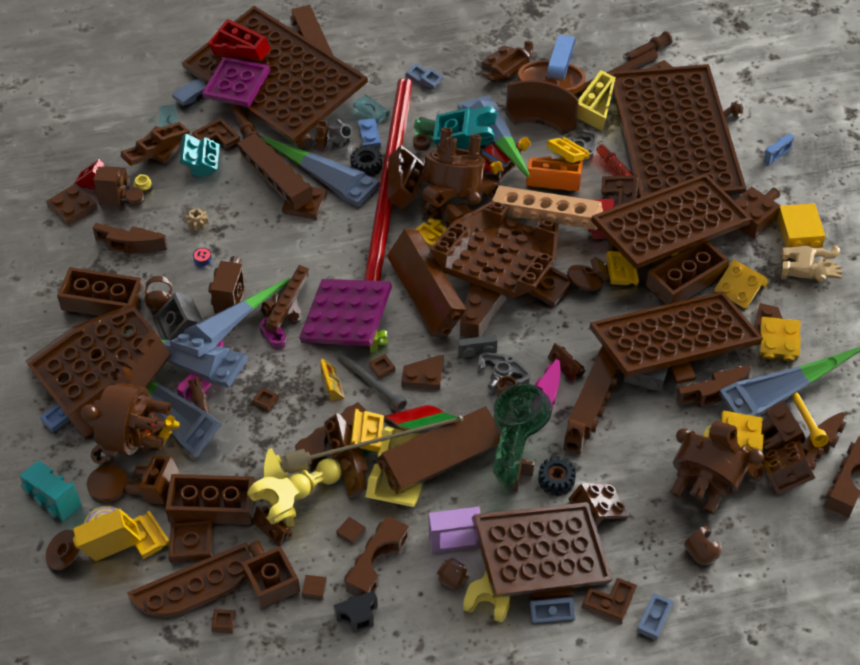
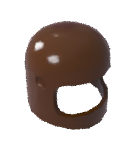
(156, 299)
(701, 549)

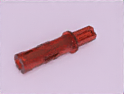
(611, 159)

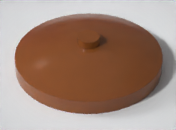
(537, 70)

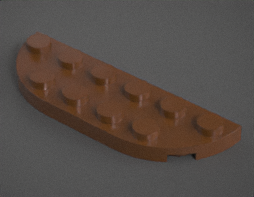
(192, 585)

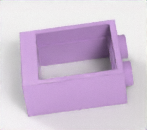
(452, 529)

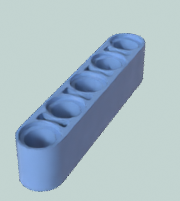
(561, 57)

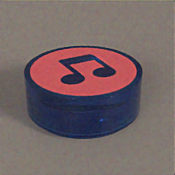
(202, 256)

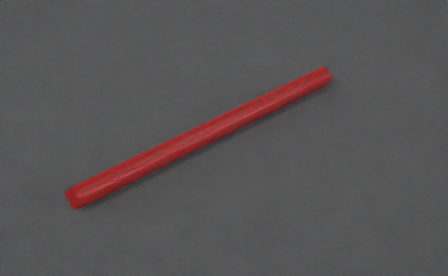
(384, 206)

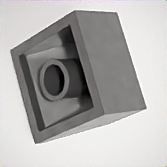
(176, 316)

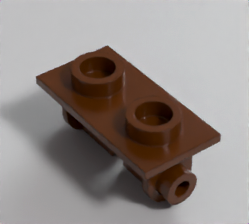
(568, 366)
(275, 532)

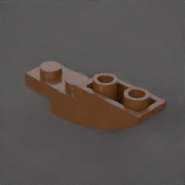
(132, 241)
(708, 391)
(831, 427)
(351, 461)

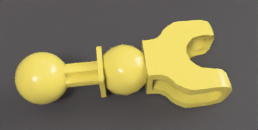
(285, 491)
(481, 591)

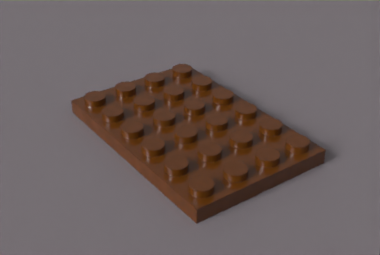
(541, 549)

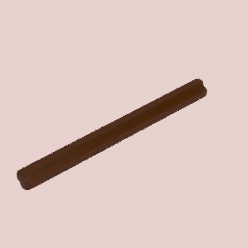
(630, 65)

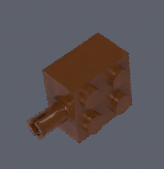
(760, 208)
(227, 285)
(269, 575)

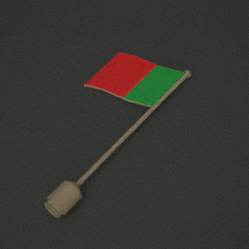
(412, 420)

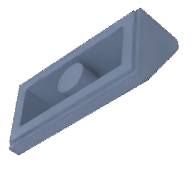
(552, 610)

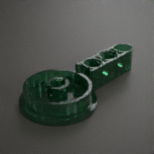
(516, 427)

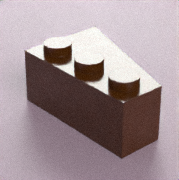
(403, 177)
(480, 308)

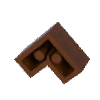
(111, 185)

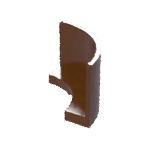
(542, 102)

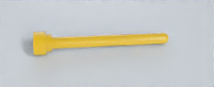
(818, 437)

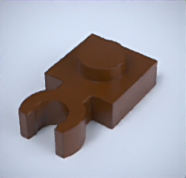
(321, 135)

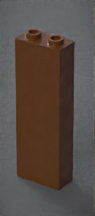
(426, 283)
(440, 450)

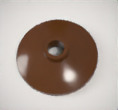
(584, 277)
(61, 550)

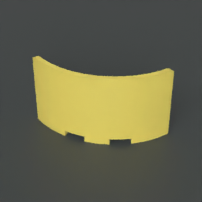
(378, 481)

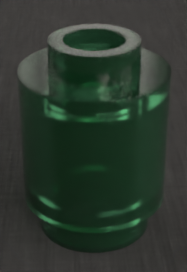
(424, 126)

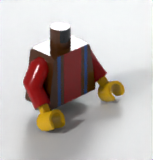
(497, 162)

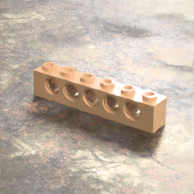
(553, 207)

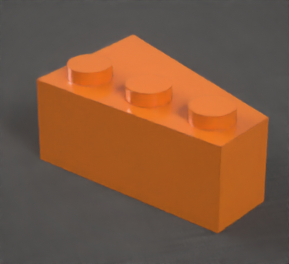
(554, 173)

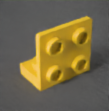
(740, 283)

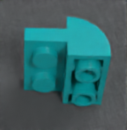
(199, 155)

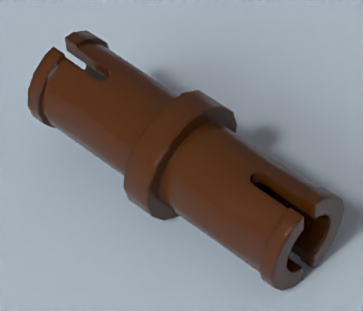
(199, 397)

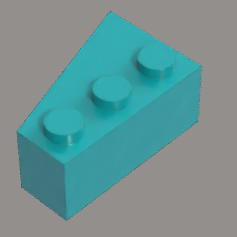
(50, 490)

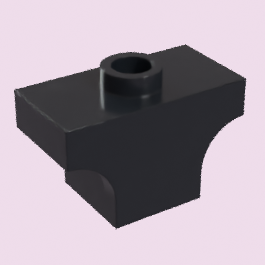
(357, 611)

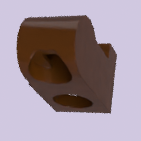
(575, 434)

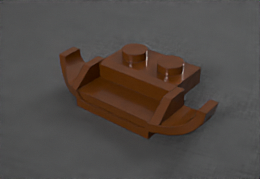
(507, 61)

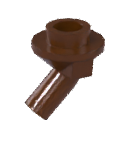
(735, 109)
(267, 307)

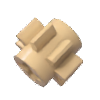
(196, 219)

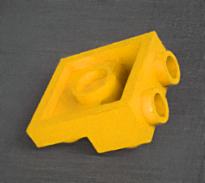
(780, 339)
(748, 429)

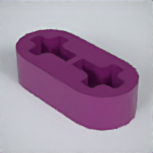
(269, 336)

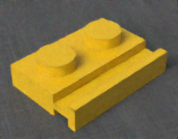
(568, 149)
(620, 270)
(367, 427)
(151, 535)

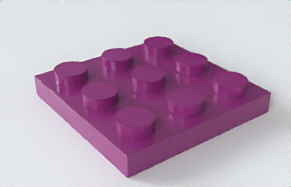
(236, 81)

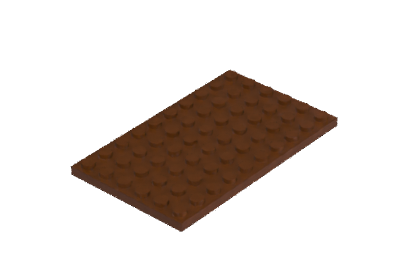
(302, 80)
(675, 128)

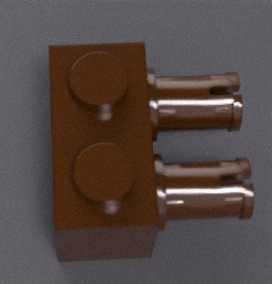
(787, 427)
(154, 480)

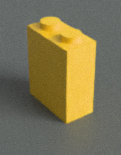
(801, 226)
(106, 535)

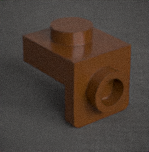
(526, 468)

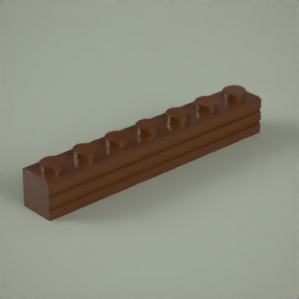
(287, 299)

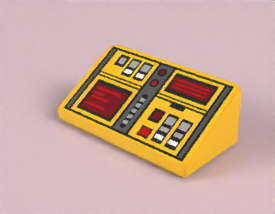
(331, 381)

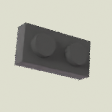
(476, 346)

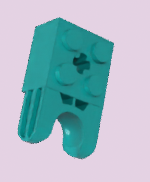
(465, 123)

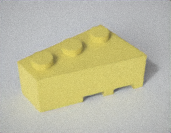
(595, 100)

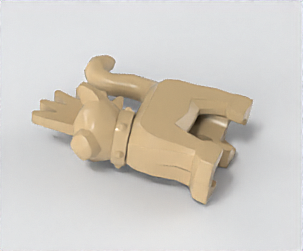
(804, 266)

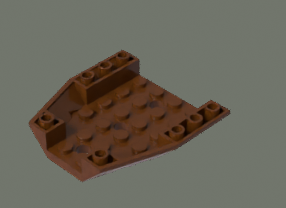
(474, 248)
(88, 377)

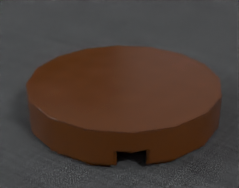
(107, 483)

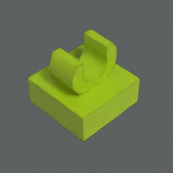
(380, 338)

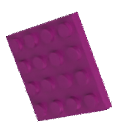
(346, 312)

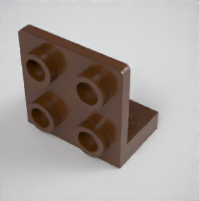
(788, 467)
(602, 501)

